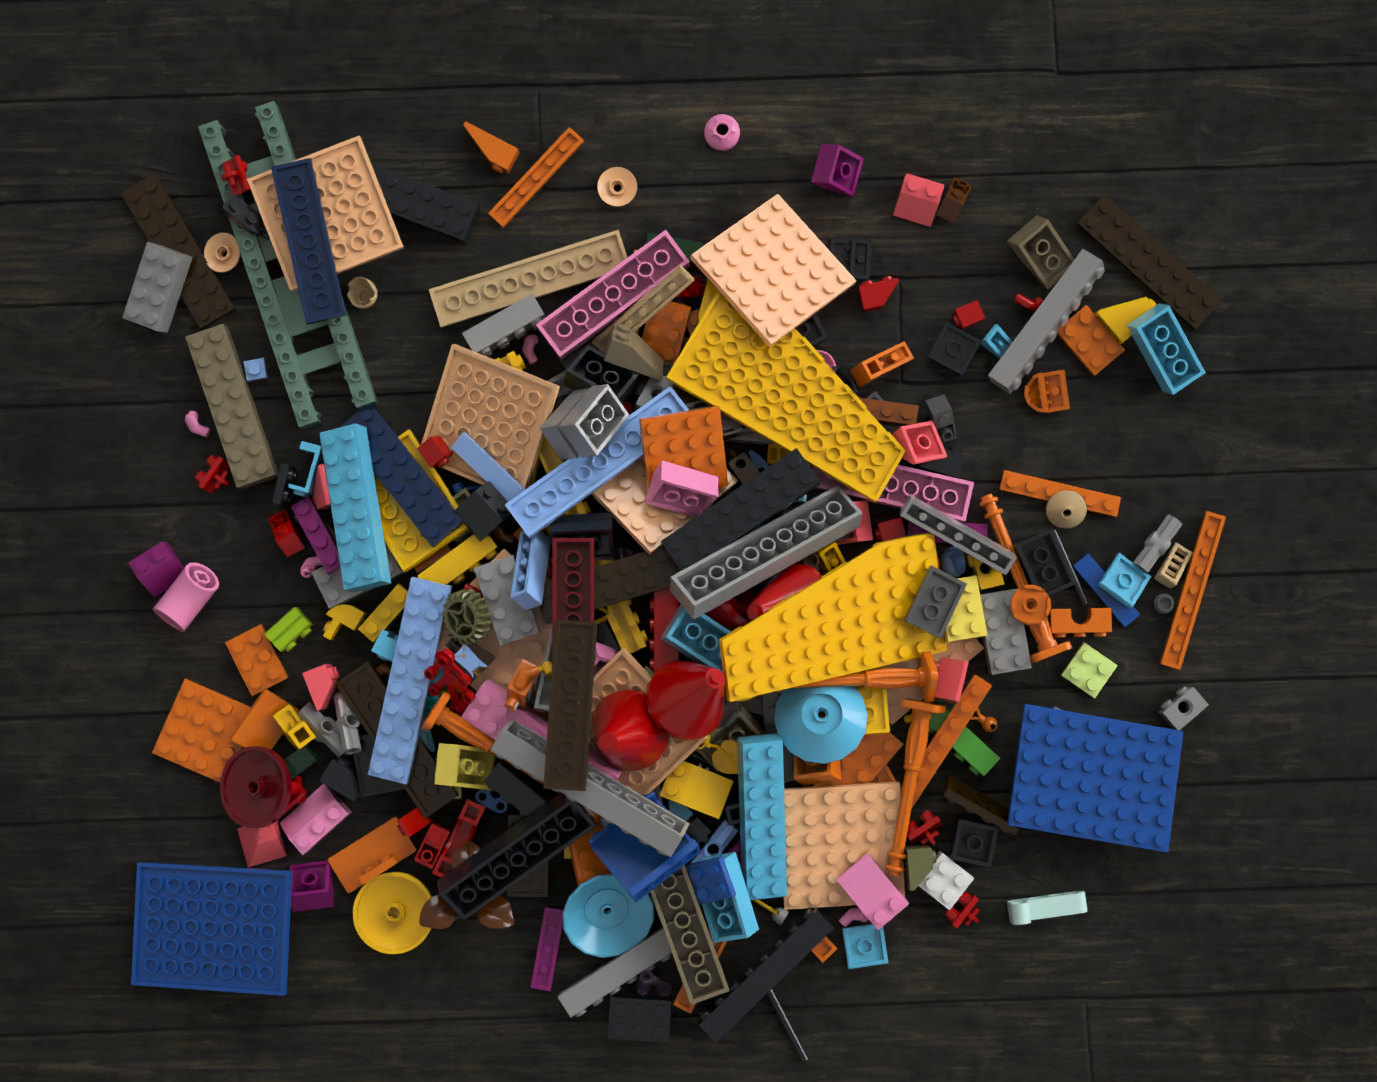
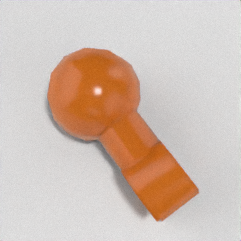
(985, 721)

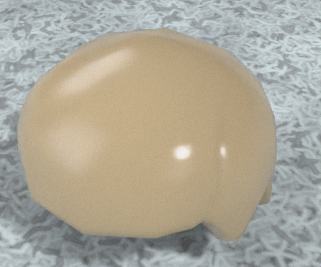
(362, 292)

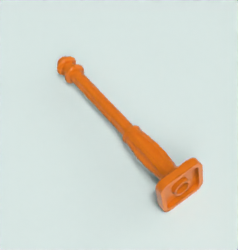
(1042, 633)
(923, 677)
(459, 727)
(914, 755)

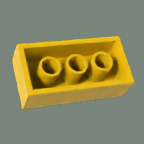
(461, 560)

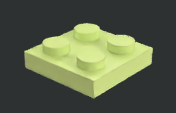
(1089, 670)

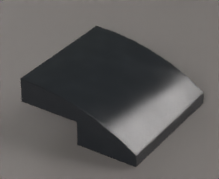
(853, 255)

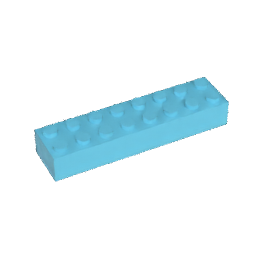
(355, 508)
(762, 815)

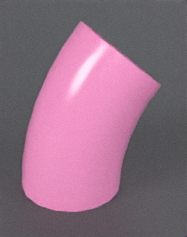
(187, 596)

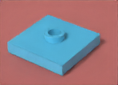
(1124, 580)
(864, 946)

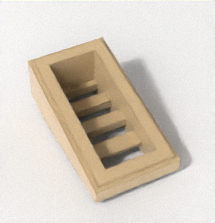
(1168, 577)

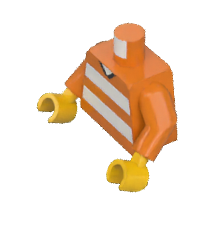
(525, 683)

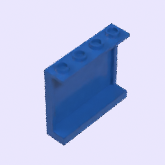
(639, 865)

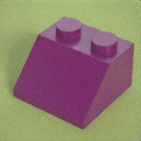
(837, 169)
(157, 568)
(311, 886)

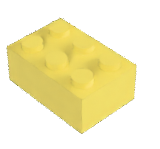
(968, 615)
(463, 766)

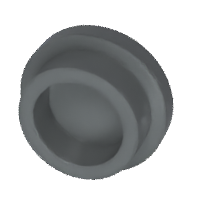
(1163, 603)

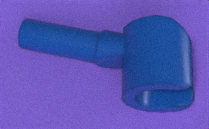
(459, 486)

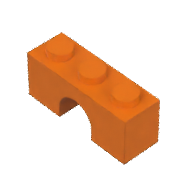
(1097, 622)

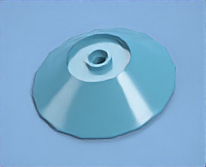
(821, 738)
(609, 931)

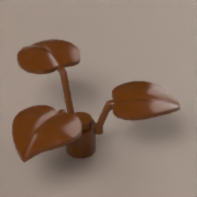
(440, 915)

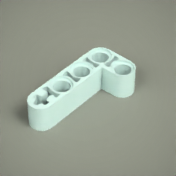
(1046, 906)

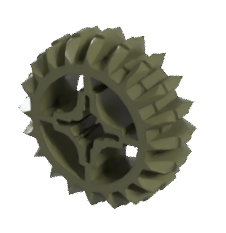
(473, 615)

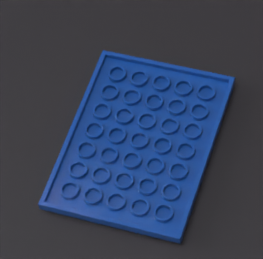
(1095, 778)
(211, 928)

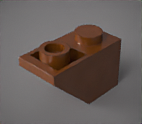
(954, 200)

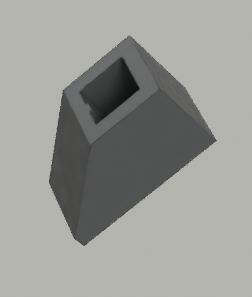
(942, 416)

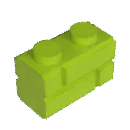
(289, 629)

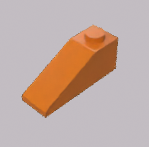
(497, 152)
(881, 364)

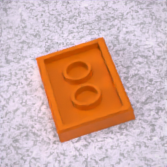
(258, 725)

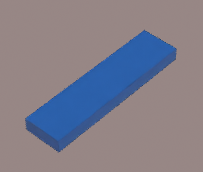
(1092, 574)

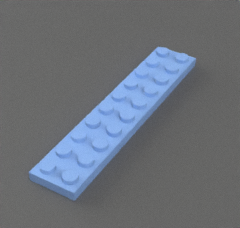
(584, 475)
(407, 684)

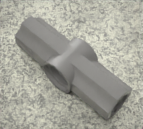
(1157, 543)
(347, 725)
(322, 728)

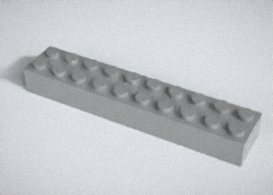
(765, 552)
(602, 795)

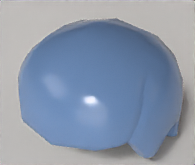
(953, 561)

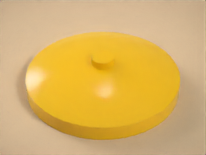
(389, 912)

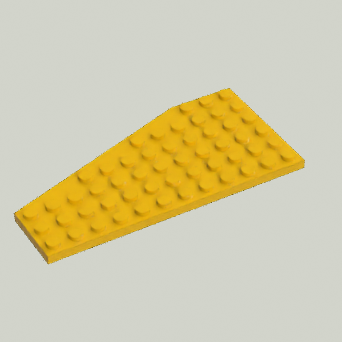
(786, 398)
(835, 625)

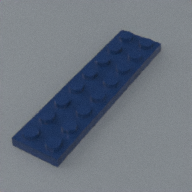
(308, 241)
(406, 478)

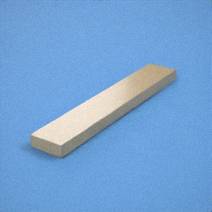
(649, 304)

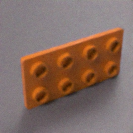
(371, 855)

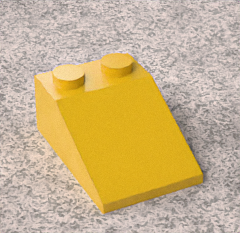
(697, 789)

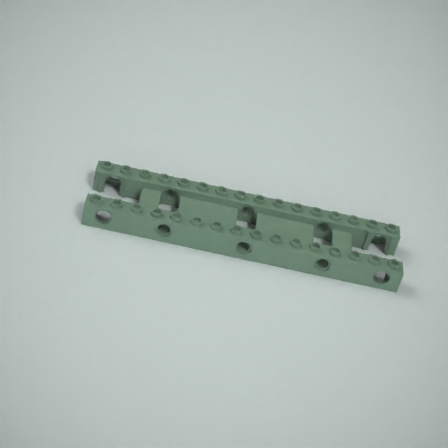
(277, 304)

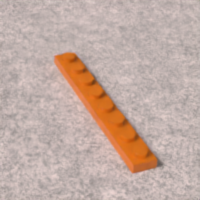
(1192, 590)
(949, 732)

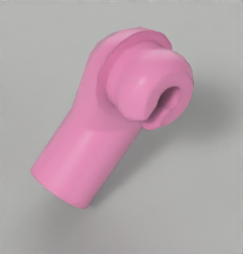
(528, 346)
(194, 426)
(309, 566)
(852, 914)

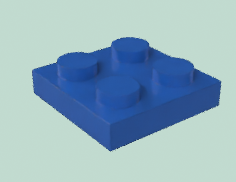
(710, 880)

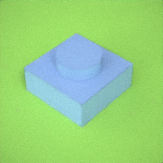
(255, 369)

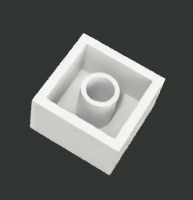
(946, 881)

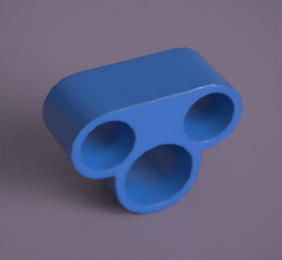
(490, 801)

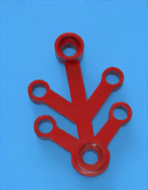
(445, 660)

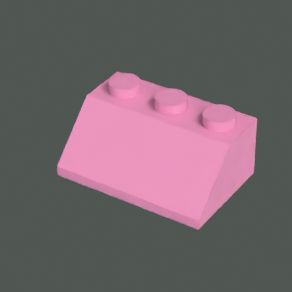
(682, 489)
(314, 818)

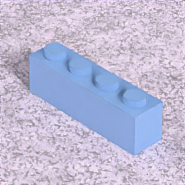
(530, 570)

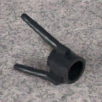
(844, 374)

